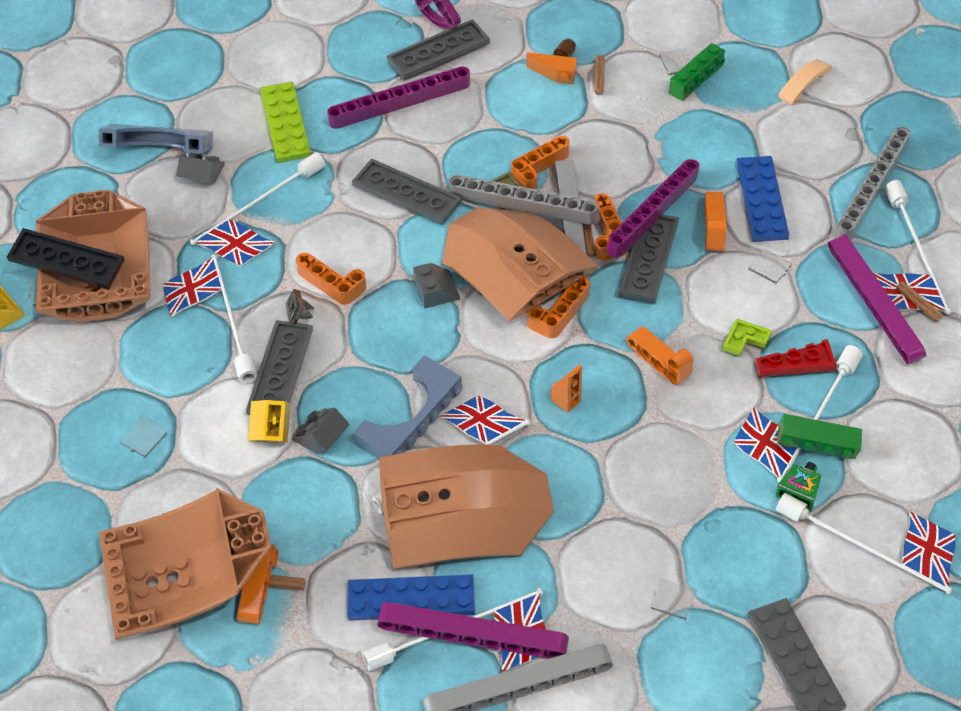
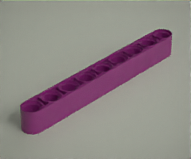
(398, 97)
(652, 208)
(877, 299)
(472, 631)

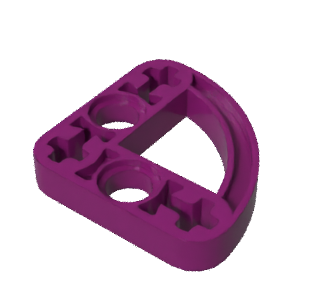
(450, 16)

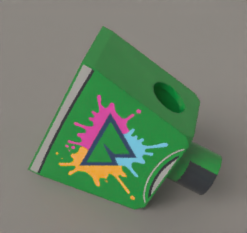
(801, 484)

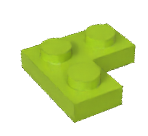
(745, 332)

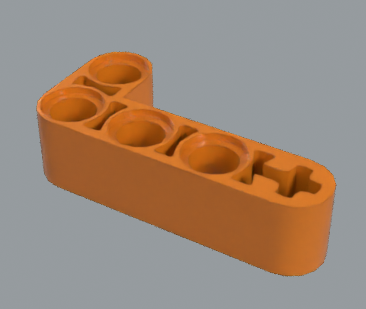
(533, 162)
(715, 221)
(608, 222)
(339, 288)
(554, 321)
(670, 364)
(255, 590)

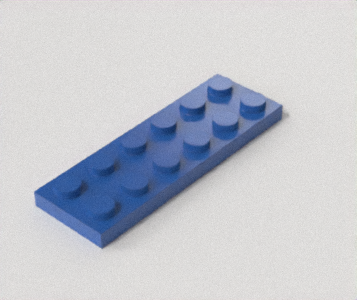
(762, 199)
(438, 593)

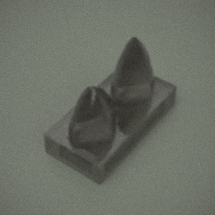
(297, 307)

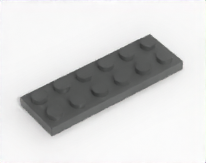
(438, 49)
(407, 191)
(649, 261)
(281, 362)
(795, 658)

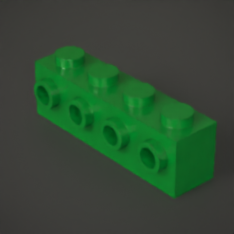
(696, 71)
(819, 436)

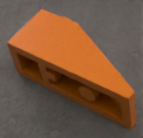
(557, 68)
(568, 390)

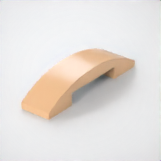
(802, 79)

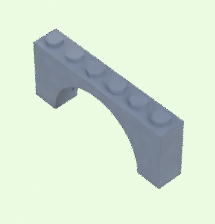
(122, 135)
(389, 440)

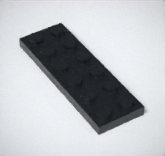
(65, 258)

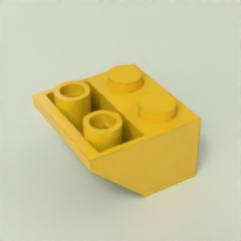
(269, 421)

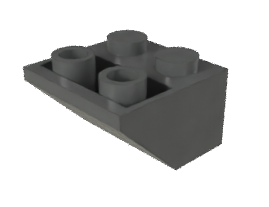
(199, 167)
(321, 430)

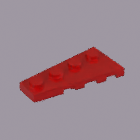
(805, 360)

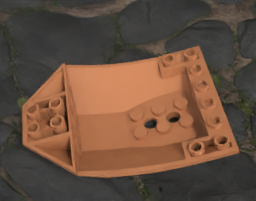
(105, 223)
(483, 253)
(492, 508)
(206, 542)

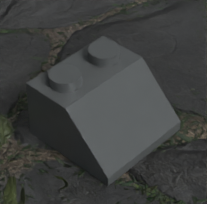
(434, 285)

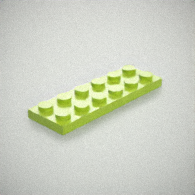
(285, 122)

